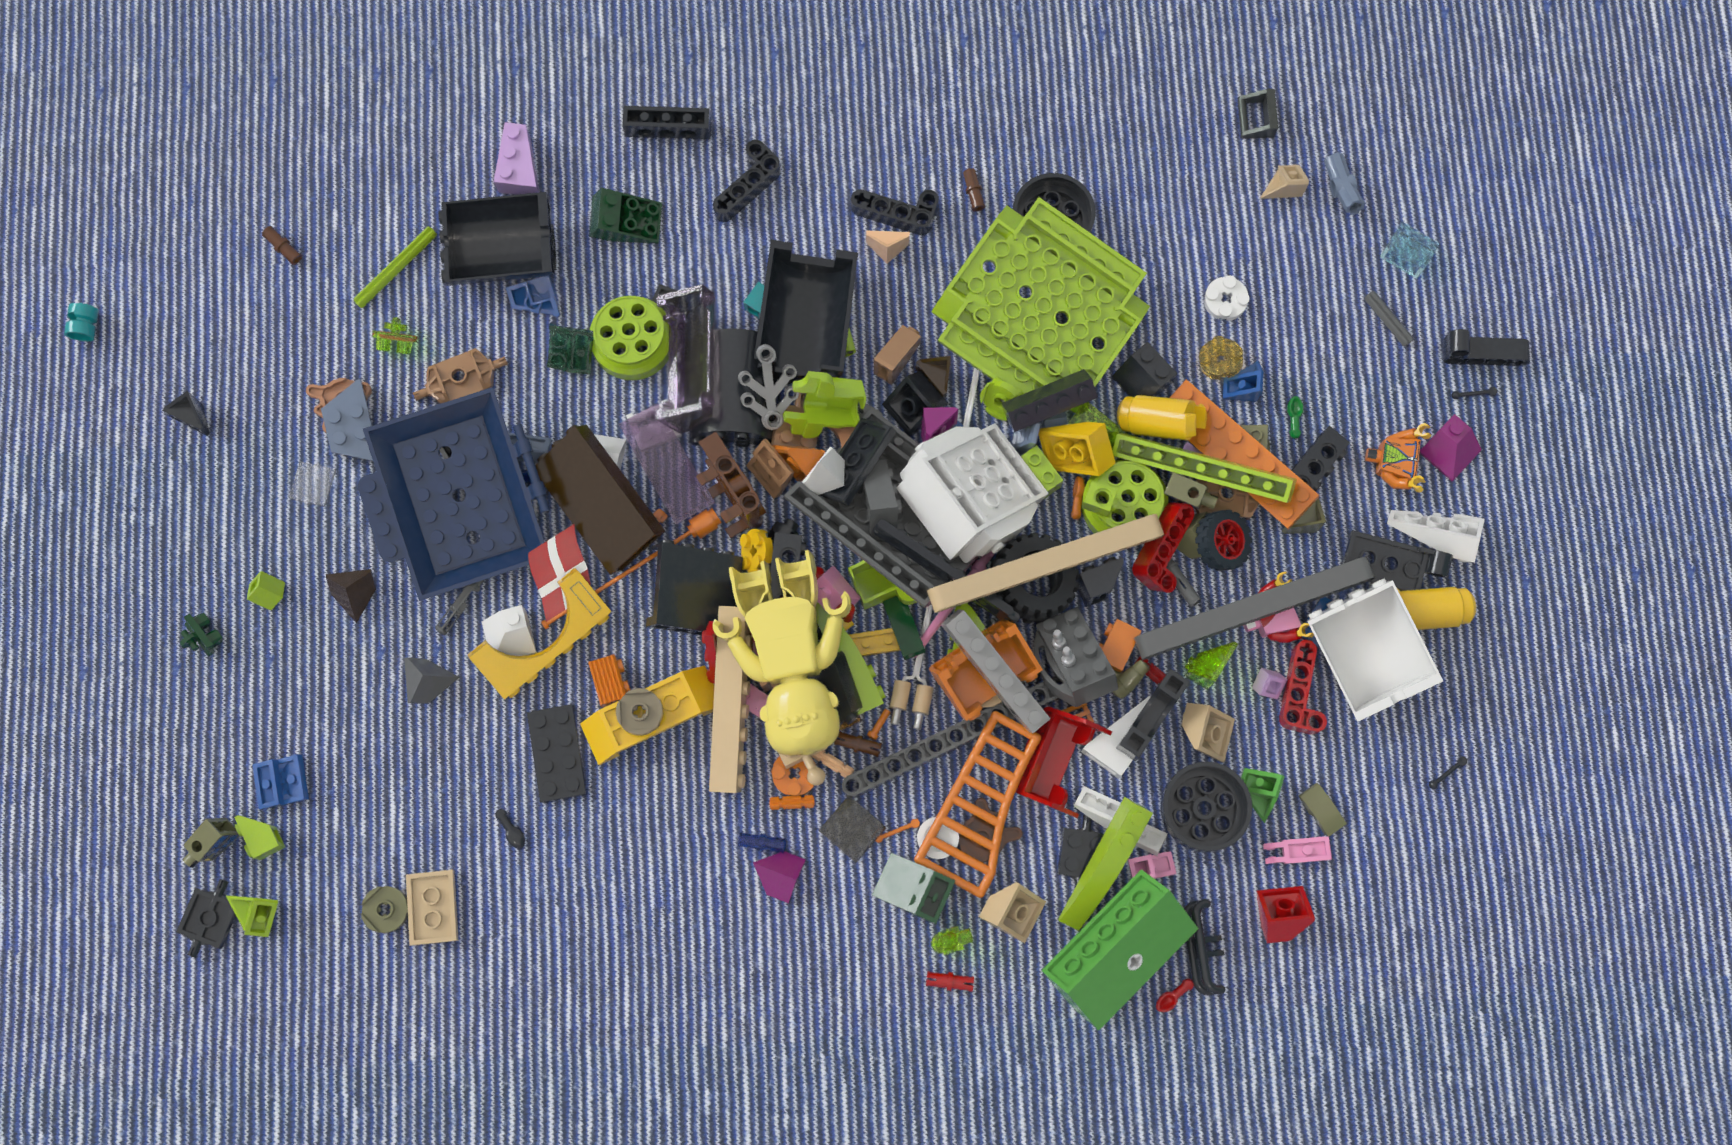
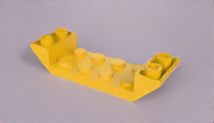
(682, 699)

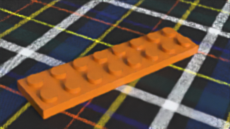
(1230, 442)

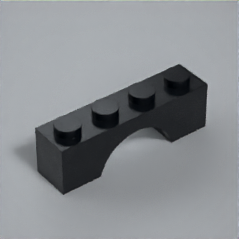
(1152, 715)

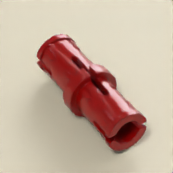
(949, 981)

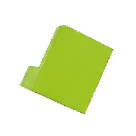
(265, 590)

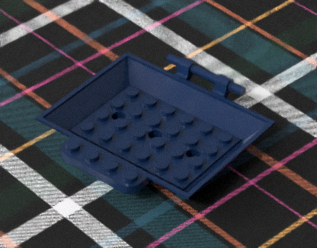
(414, 490)

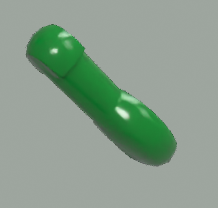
(1295, 411)

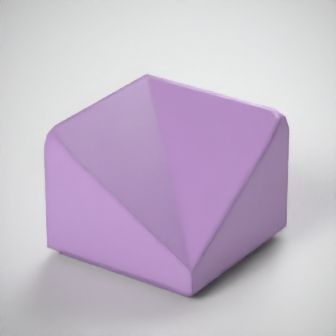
(1269, 683)

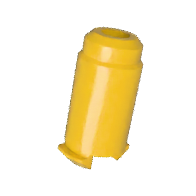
(1161, 417)
(1439, 607)

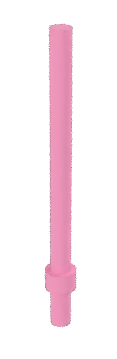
(978, 566)

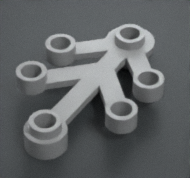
(769, 390)

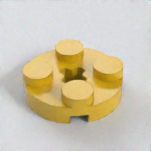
(755, 549)

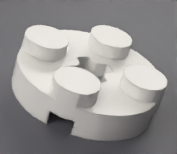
(1229, 286)

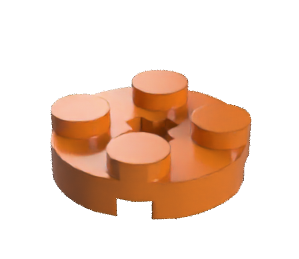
(790, 786)

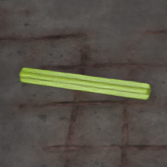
(395, 267)

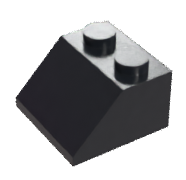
(1144, 373)
(910, 398)

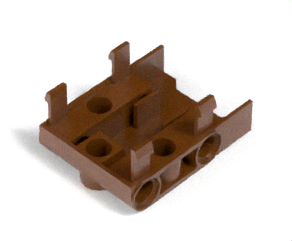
(733, 483)

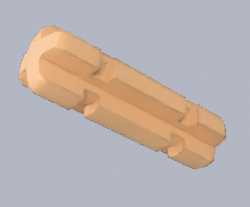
(834, 763)

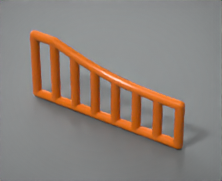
(999, 821)

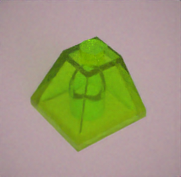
(1209, 664)

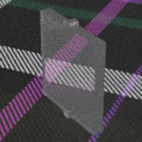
(312, 484)

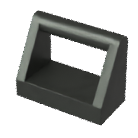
(1270, 127)

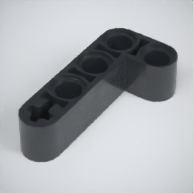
(743, 184)
(894, 207)
(1467, 350)

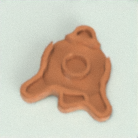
(330, 391)

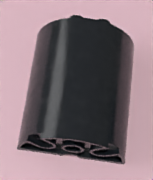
(497, 239)
(731, 419)

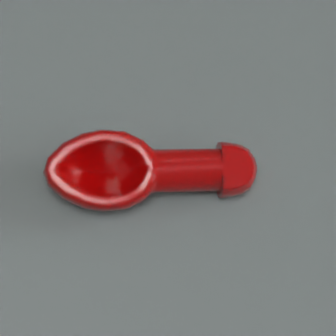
(1169, 999)

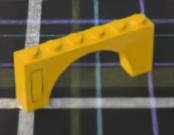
(510, 672)

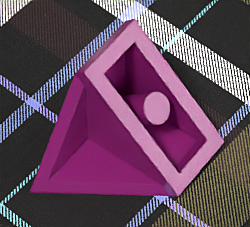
(937, 421)
(780, 874)

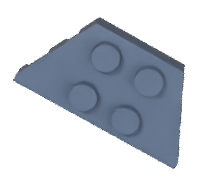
(345, 421)

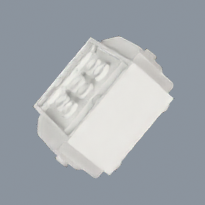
(970, 490)

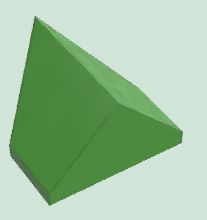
(1264, 790)

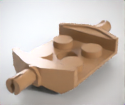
(477, 377)
(1239, 502)

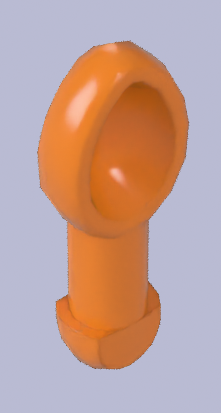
(1078, 490)

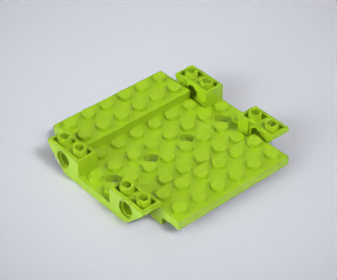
(1066, 274)

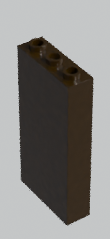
(598, 499)

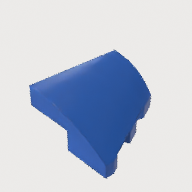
(534, 296)

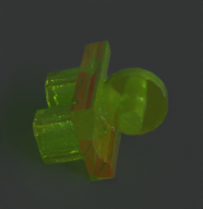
(404, 341)
(951, 940)

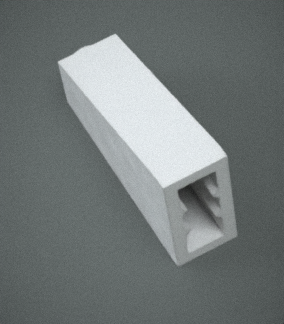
(1103, 747)

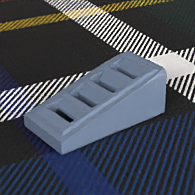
(1025, 438)

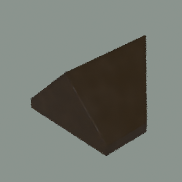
(936, 372)
(352, 590)

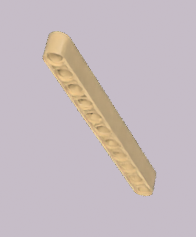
(1045, 563)

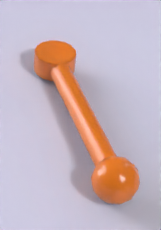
(914, 824)

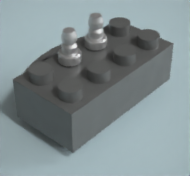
(1074, 659)

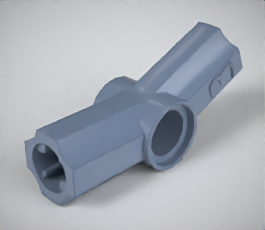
(1343, 184)

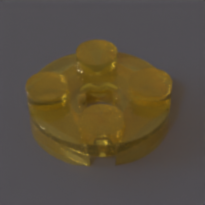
(1221, 347)

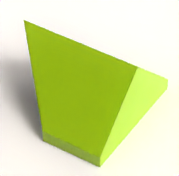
(254, 914)

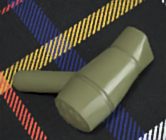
(1130, 678)

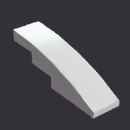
(1102, 810)

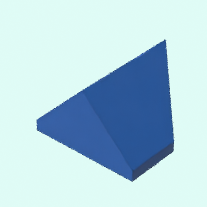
(1245, 385)

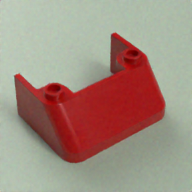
(1052, 756)

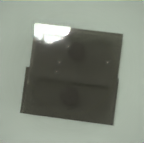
(852, 829)

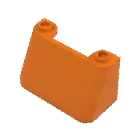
(965, 684)

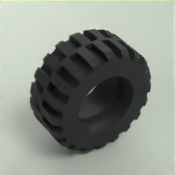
(1062, 584)

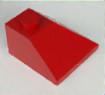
(1284, 913)

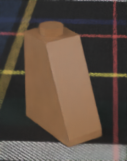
(896, 354)

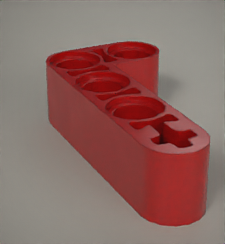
(1156, 554)
(1302, 686)

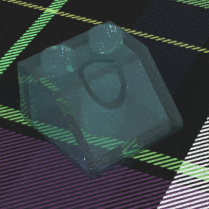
(1409, 250)

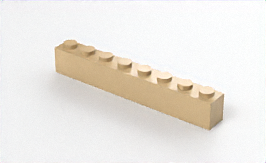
(729, 711)

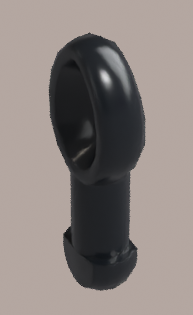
(513, 834)

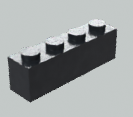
(1049, 400)

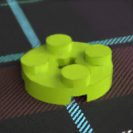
(994, 392)

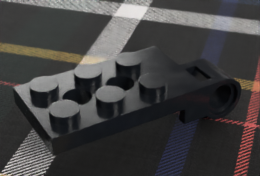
(1410, 560)

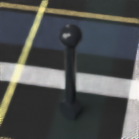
(1492, 391)
(1433, 784)

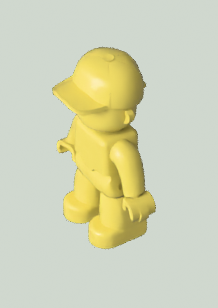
(800, 710)

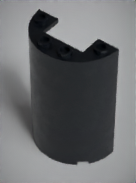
(806, 311)

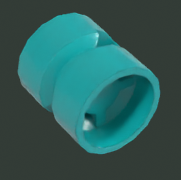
(81, 322)

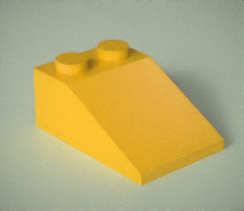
(1078, 448)

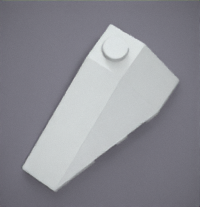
(1450, 535)

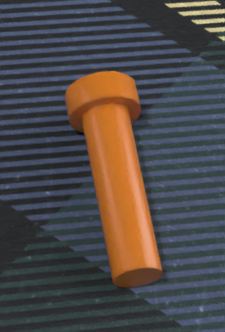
(873, 734)

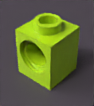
(1099, 490)

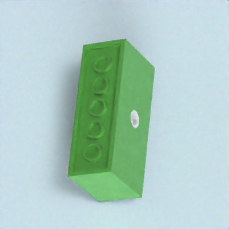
(1120, 949)

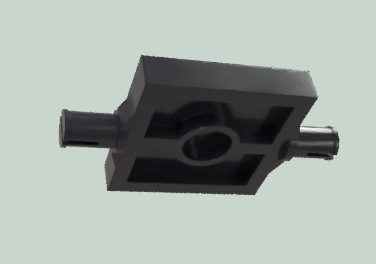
(1077, 849)
(207, 918)

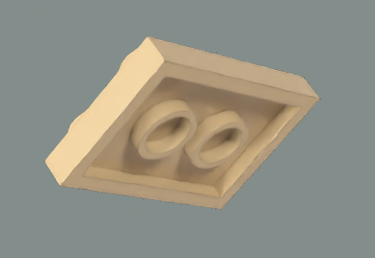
(432, 907)

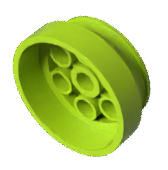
(630, 364)
(1123, 471)

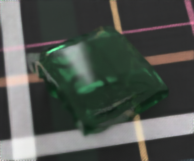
(570, 349)

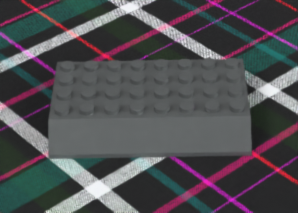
(850, 525)

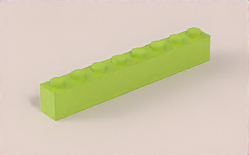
(1204, 467)

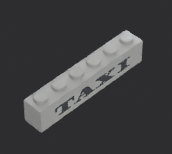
(995, 671)

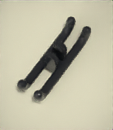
(1197, 951)

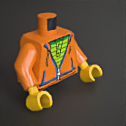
(1399, 458)

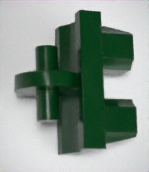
(195, 626)

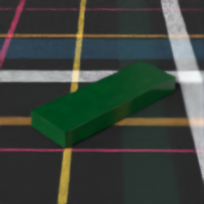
(904, 628)

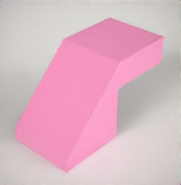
(1154, 865)

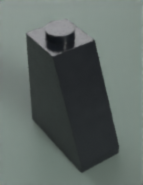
(840, 681)

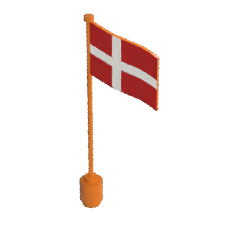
(562, 554)

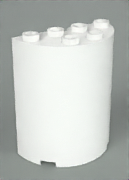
(1373, 648)

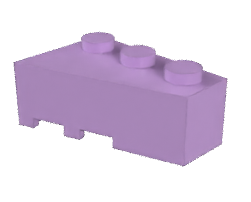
(515, 163)

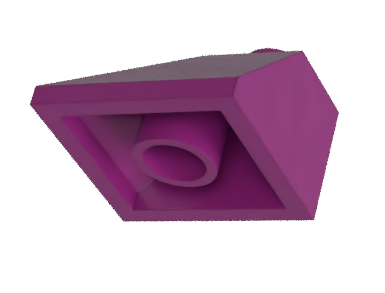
(1451, 448)

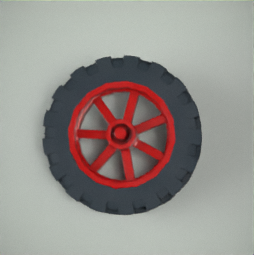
(1234, 539)

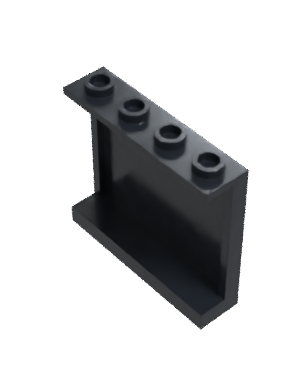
(691, 586)

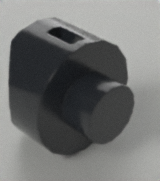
(788, 527)

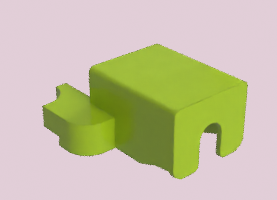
(827, 403)
(874, 587)

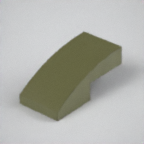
(1322, 809)

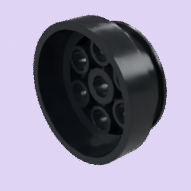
(1065, 191)
(1223, 782)

